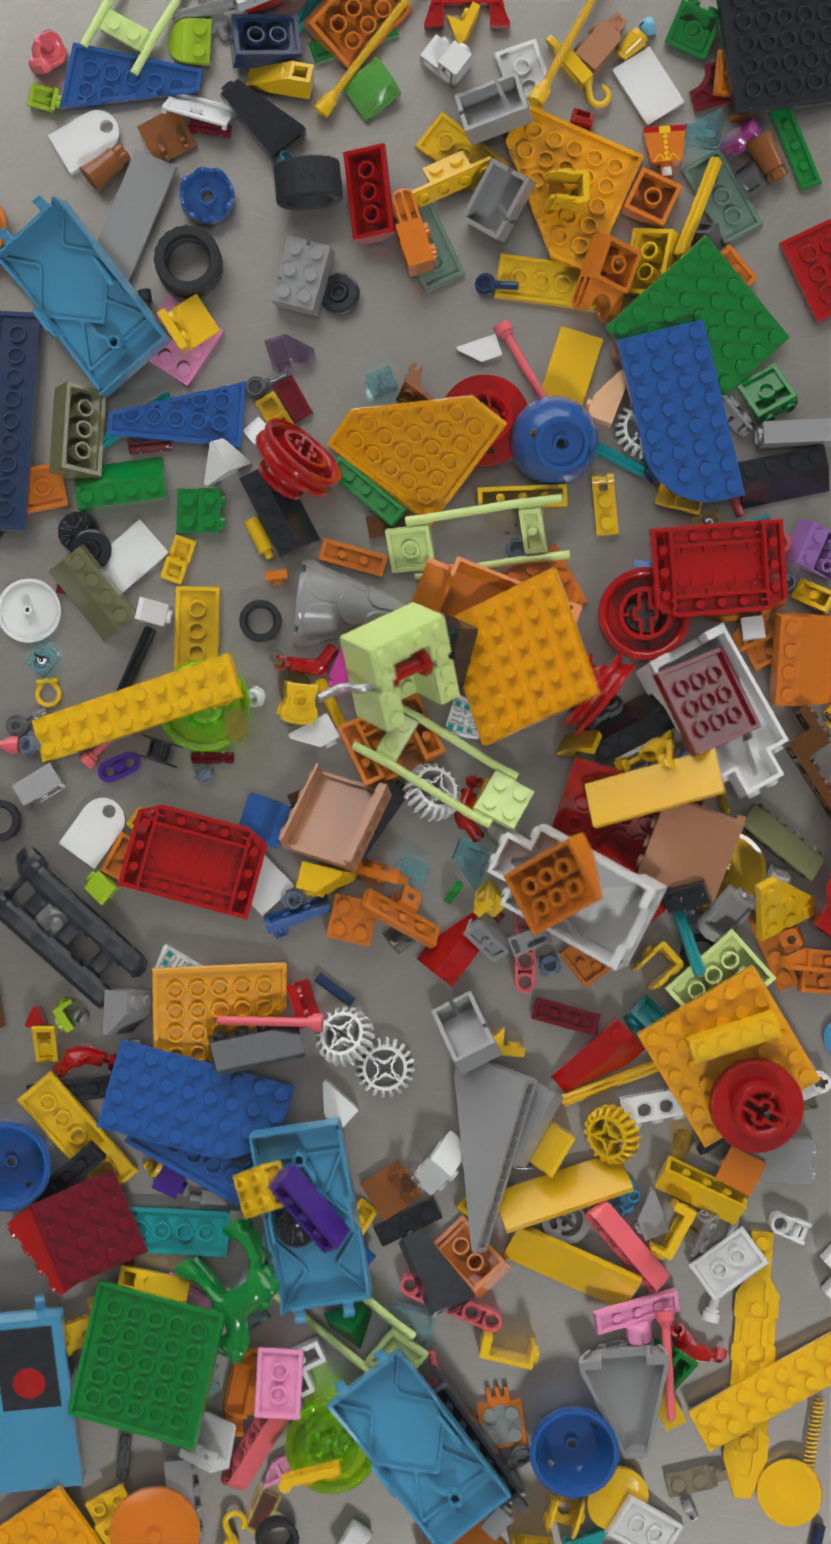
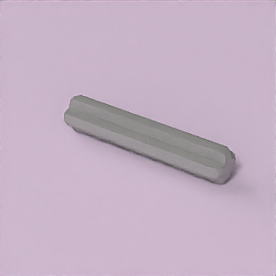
(204, 10)

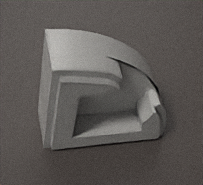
(689, 1509)

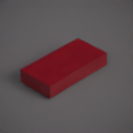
(293, 399)

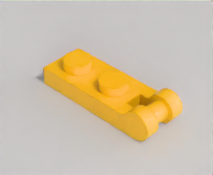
(604, 505)
(309, 1475)

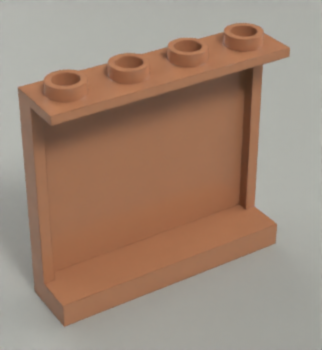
(334, 818)
(690, 846)

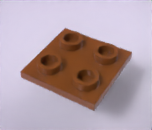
(167, 136)
(411, 388)
(391, 1190)

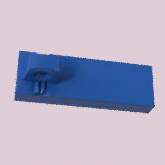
(280, 920)

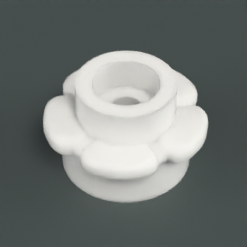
(257, 696)

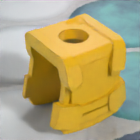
(563, 201)
(298, 703)
(668, 954)
(572, 1518)

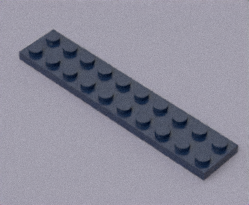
(18, 390)

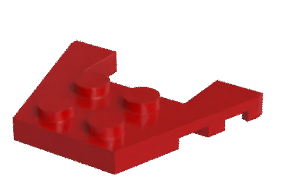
(435, 14)

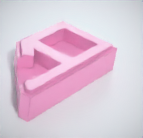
(277, 1467)

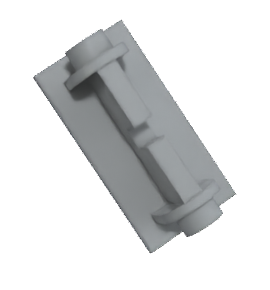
(741, 420)
(699, 1239)

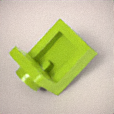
(44, 98)
(64, 1019)

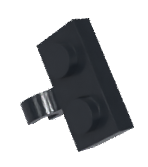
(687, 898)

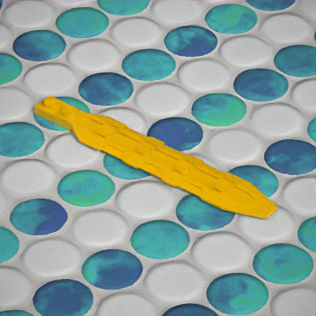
(752, 1350)

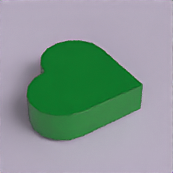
(453, 891)

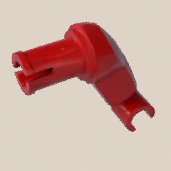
(309, 666)
(468, 799)
(82, 1055)
(685, 1342)

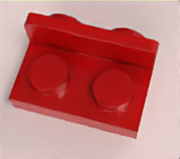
(302, 999)

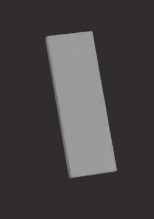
(135, 210)

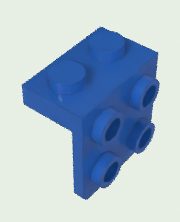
(265, 818)

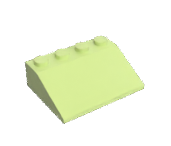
(721, 962)

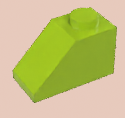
(101, 887)

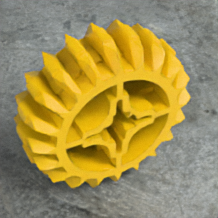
(617, 1129)

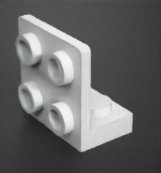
(213, 1444)

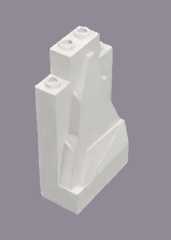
(747, 759)
(605, 929)

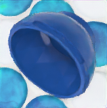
(554, 420)
(32, 1163)
(576, 1468)

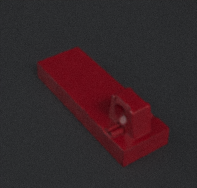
(566, 1016)

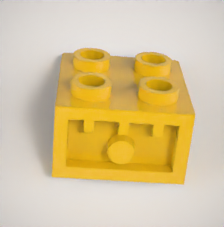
(189, 324)
(254, 1190)

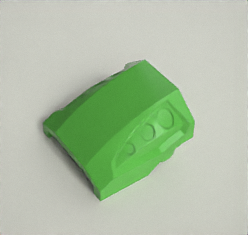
(372, 89)

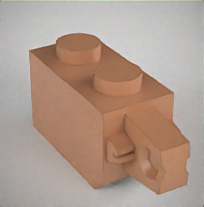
(601, 43)

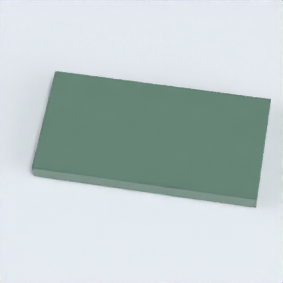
(726, 201)
(448, 265)

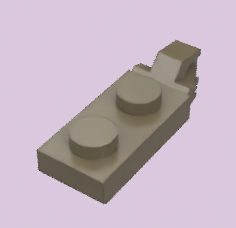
(694, 1480)

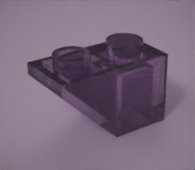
(286, 351)

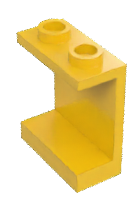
(506, 1356)

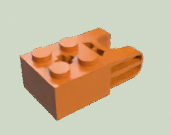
(412, 234)
(606, 276)

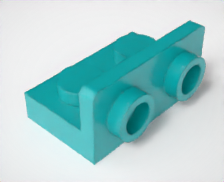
(643, 1014)

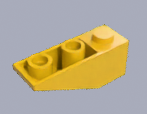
(283, 78)
(155, 1282)

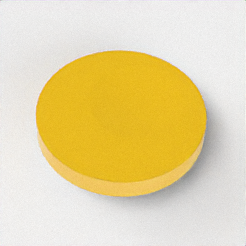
(789, 1492)
(607, 1501)

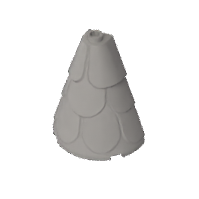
(334, 604)
(627, 1390)

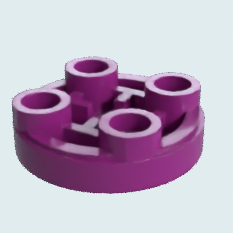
(739, 136)

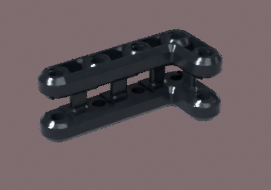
(81, 919)

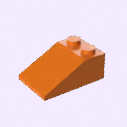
(477, 1269)

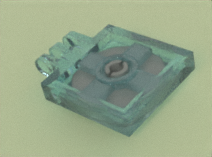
(417, 1319)

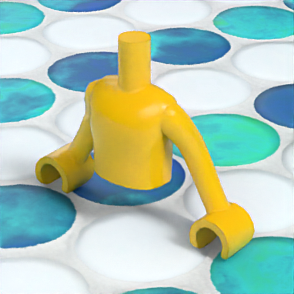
(650, 752)

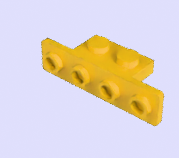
(449, 177)

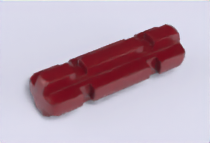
(209, 128)
(148, 446)
(212, 757)

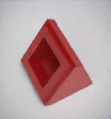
(582, 118)
(36, 1017)

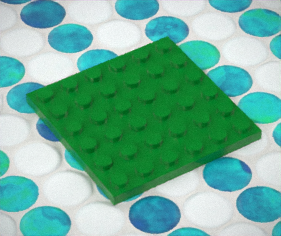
(708, 289)
(147, 1364)

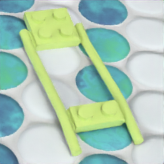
(128, 31)
(413, 544)
(501, 800)
(397, 1336)

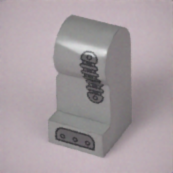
(525, 941)

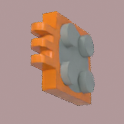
(502, 1418)

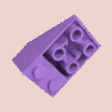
(811, 549)

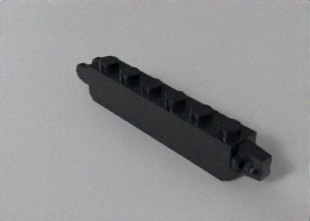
(461, 1412)

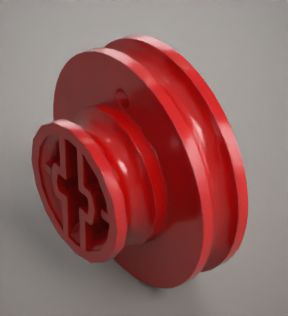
(506, 397)
(295, 461)
(612, 617)
(609, 681)
(751, 1081)

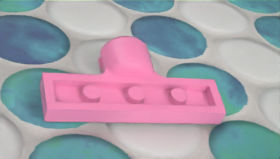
(635, 1316)

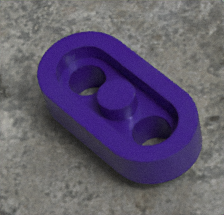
(119, 766)

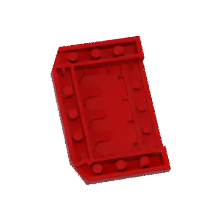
(718, 567)
(193, 860)

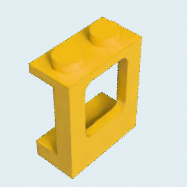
(678, 1229)

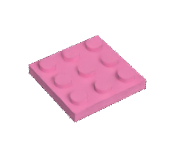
(173, 362)

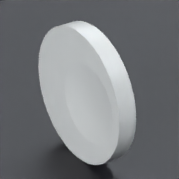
(30, 610)

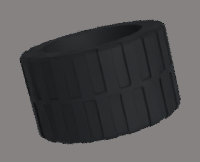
(308, 182)
(188, 235)

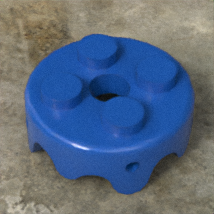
(203, 181)

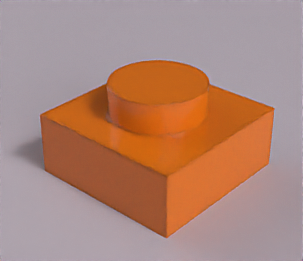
(277, 577)

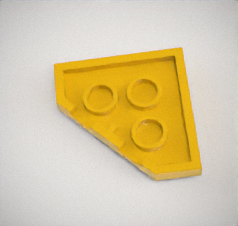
(780, 907)

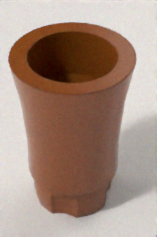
(768, 156)
(105, 166)

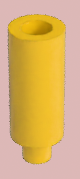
(259, 537)

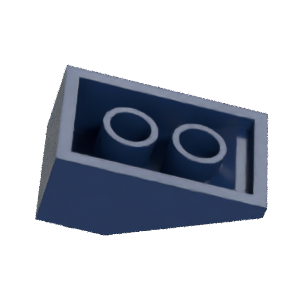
(263, 39)

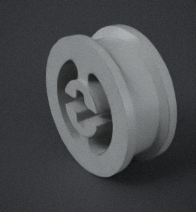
(570, 1237)

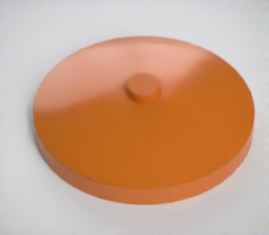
(155, 1517)

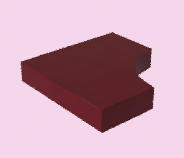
(702, 96)

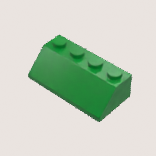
(123, 485)

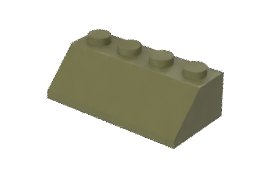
(77, 431)
(93, 592)
(781, 842)

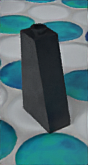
(262, 119)
(394, 804)
(434, 1275)

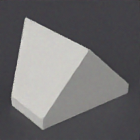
(223, 461)

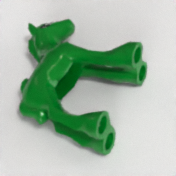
(241, 1300)

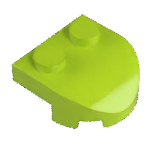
(191, 41)

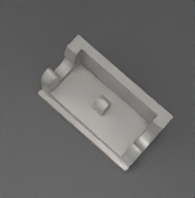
(39, 786)
(488, 937)

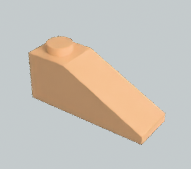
(606, 400)

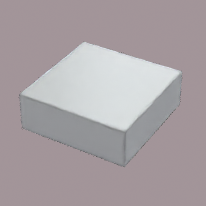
(752, 628)

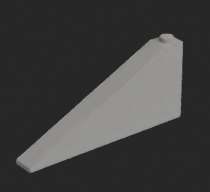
(491, 1122)

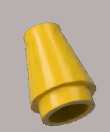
(632, 44)

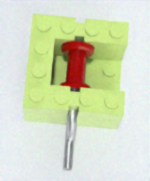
(394, 660)

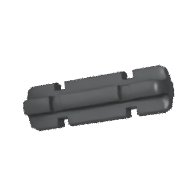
(123, 1457)

